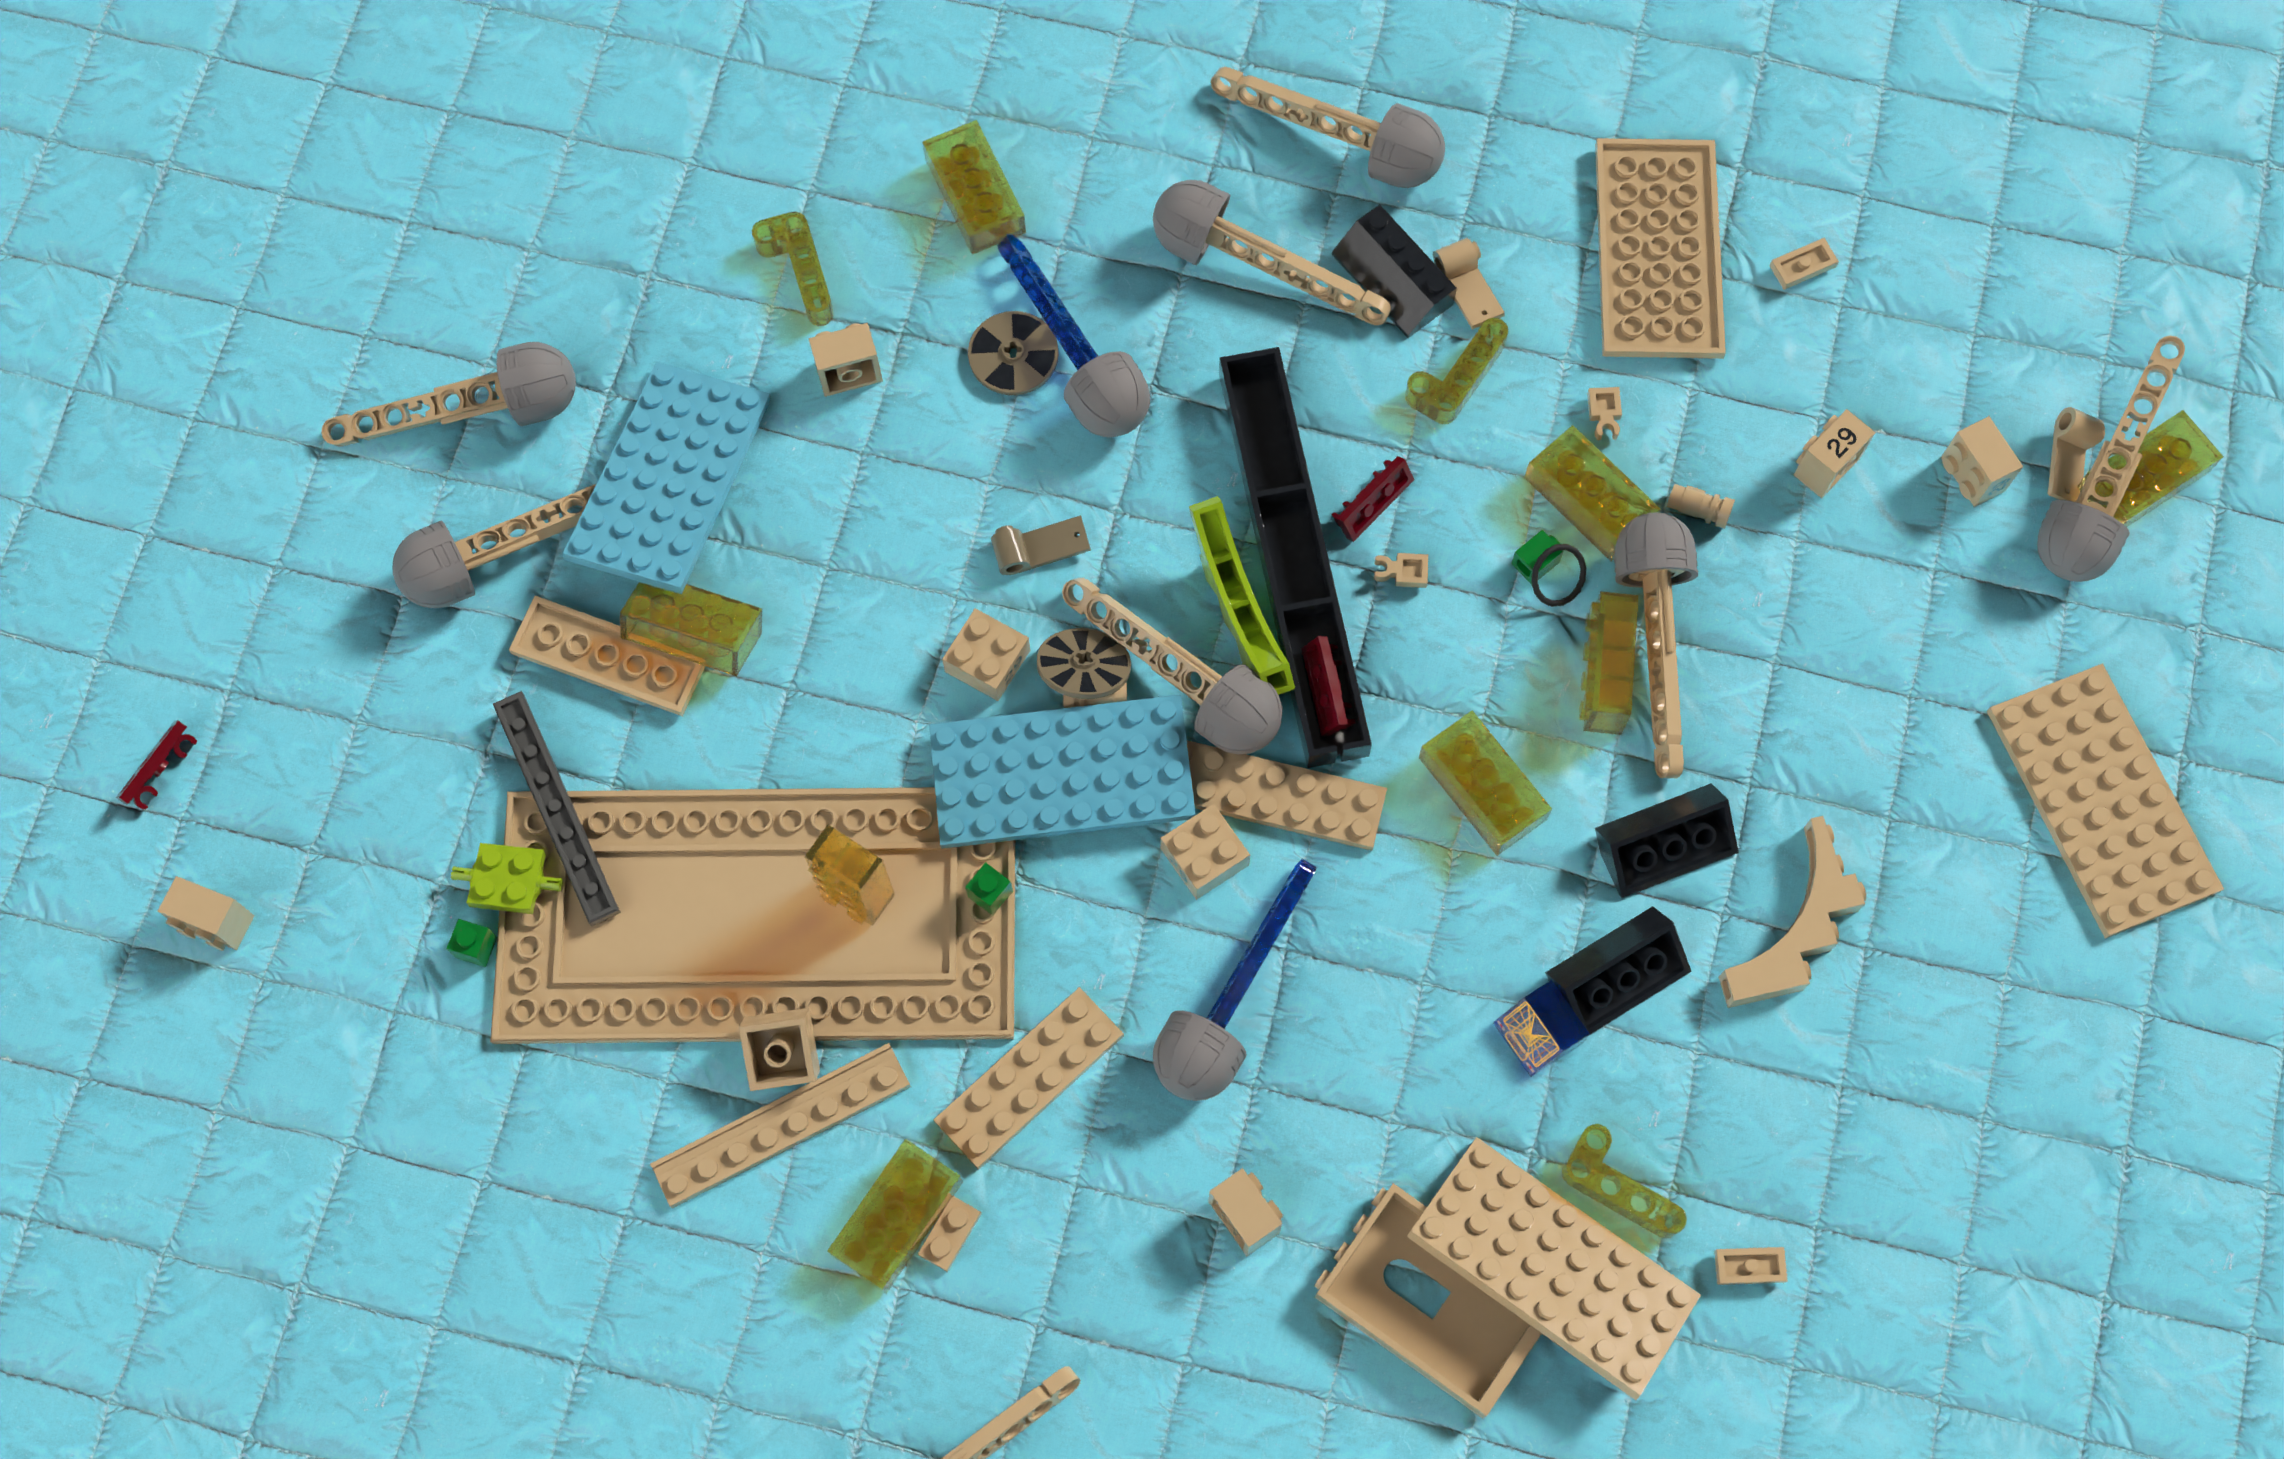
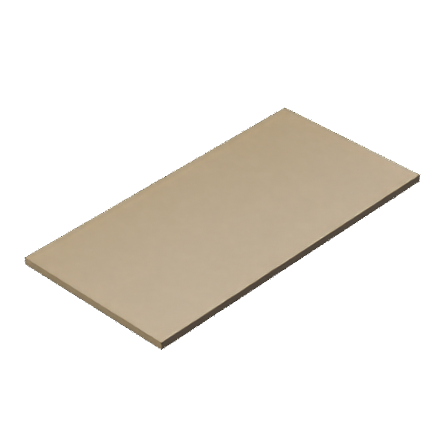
(733, 927)

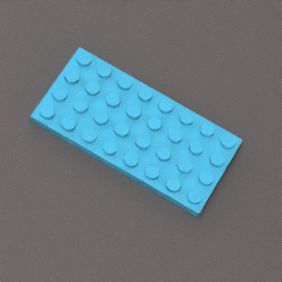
(667, 478)
(1061, 771)

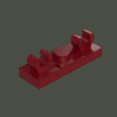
(1374, 498)
(1326, 686)
(155, 764)

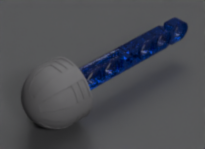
(1106, 390)
(1196, 1053)

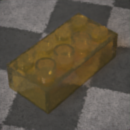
(974, 186)
(2170, 462)
(1588, 489)
(692, 625)
(1609, 663)
(1484, 783)
(849, 876)
(895, 1216)

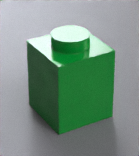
(1527, 555)
(989, 888)
(471, 942)

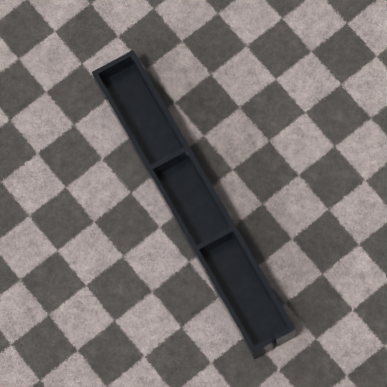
(1290, 542)

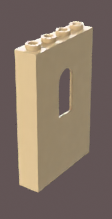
(1471, 1341)

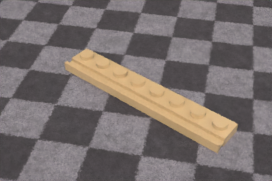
(779, 1125)

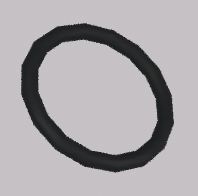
(1536, 568)

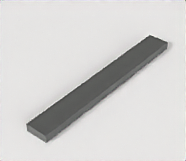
(556, 809)

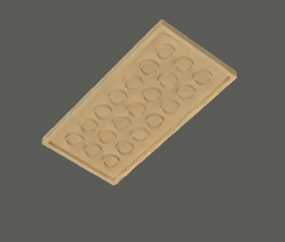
(1659, 248)
(2104, 800)
(1555, 1267)

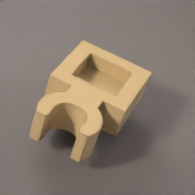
(1605, 407)
(1408, 569)

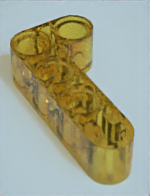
(805, 268)
(1464, 369)
(1626, 1187)

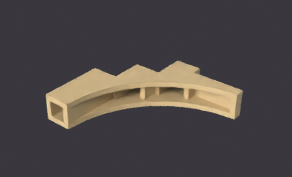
(1827, 896)

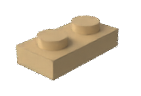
(1804, 263)
(949, 1233)
(1750, 1265)

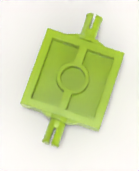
(506, 878)

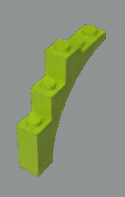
(1237, 602)

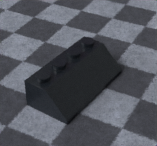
(1396, 268)
(1667, 839)
(1621, 969)

